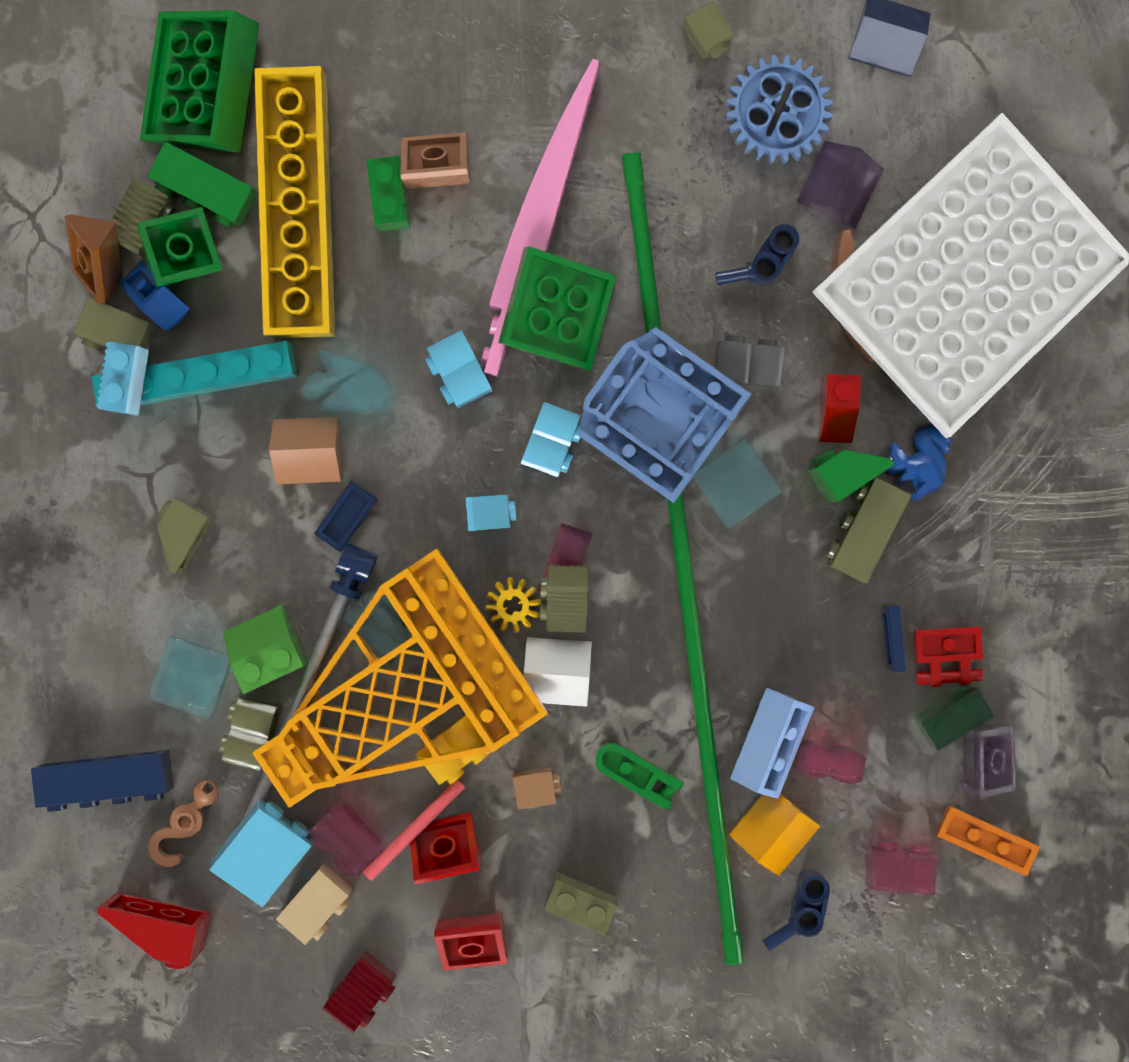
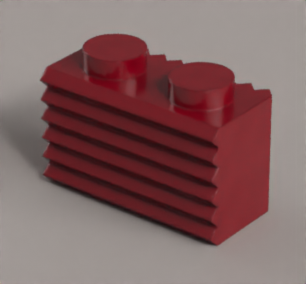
(359, 992)

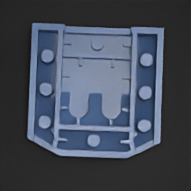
(660, 411)

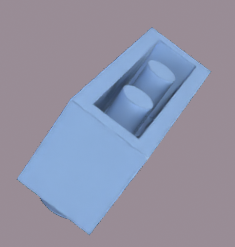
(772, 743)

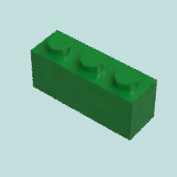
(202, 186)

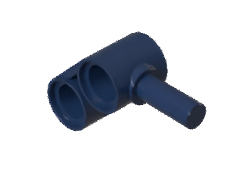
(769, 253)
(804, 902)

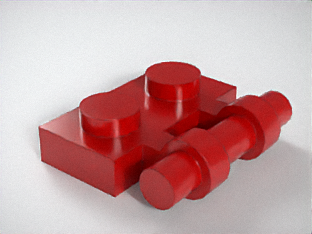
(947, 645)

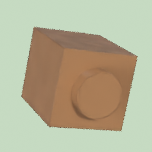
(536, 787)

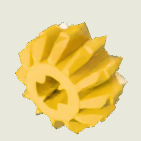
(518, 614)

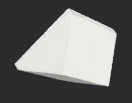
(558, 670)

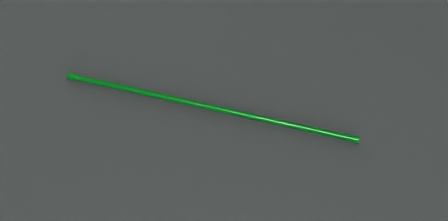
(730, 933)

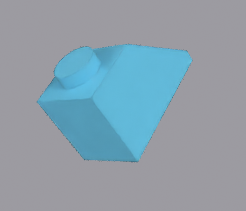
(490, 512)

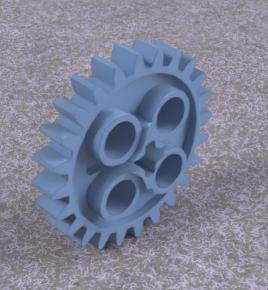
(752, 98)

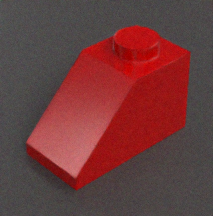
(839, 407)

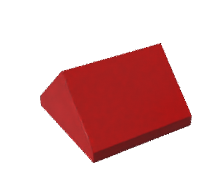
(445, 849)
(471, 941)

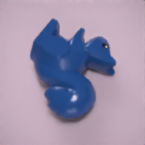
(926, 467)

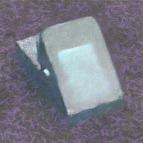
(339, 371)

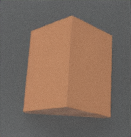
(435, 160)
(306, 450)

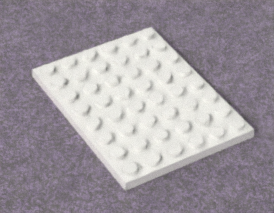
(973, 275)

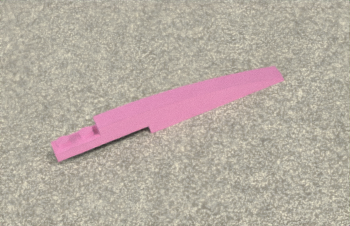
(539, 210)

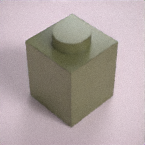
(708, 31)

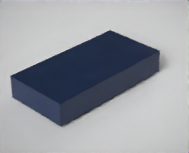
(346, 516)
(893, 638)

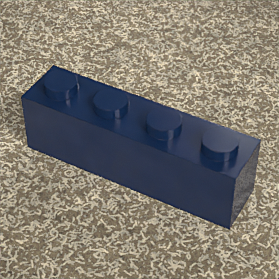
(102, 779)

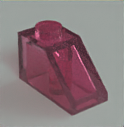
(568, 548)

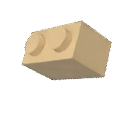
(314, 905)

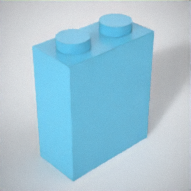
(261, 852)

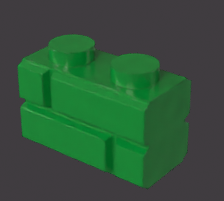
(388, 194)

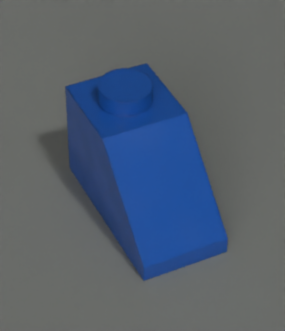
(156, 302)

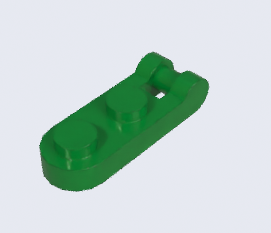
(637, 773)

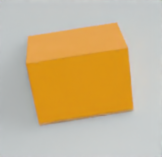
(774, 832)

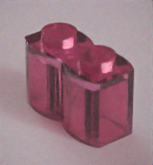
(836, 761)
(901, 868)

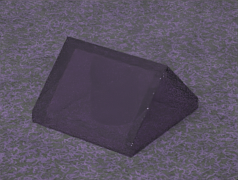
(841, 182)
(989, 760)

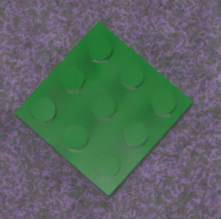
(557, 308)

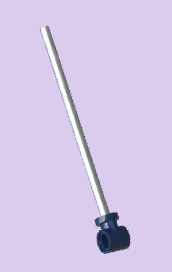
(355, 567)

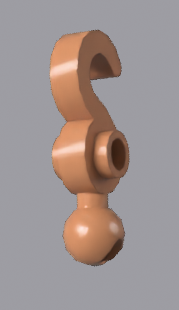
(184, 822)

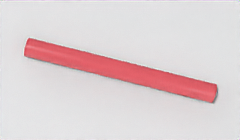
(413, 829)

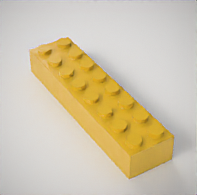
(294, 202)

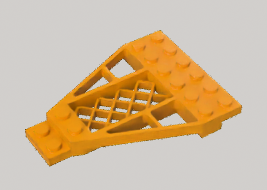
(462, 652)

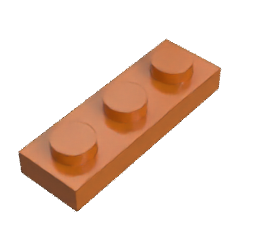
(987, 840)

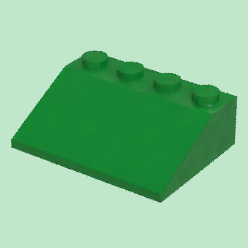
(200, 80)

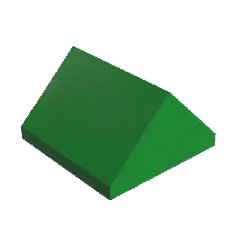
(178, 247)

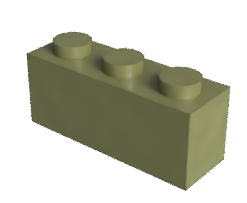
(867, 529)

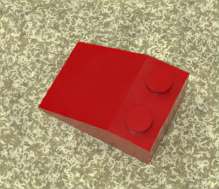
(159, 928)

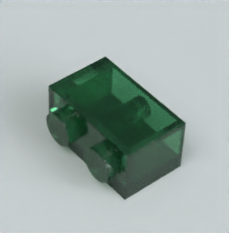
(953, 717)

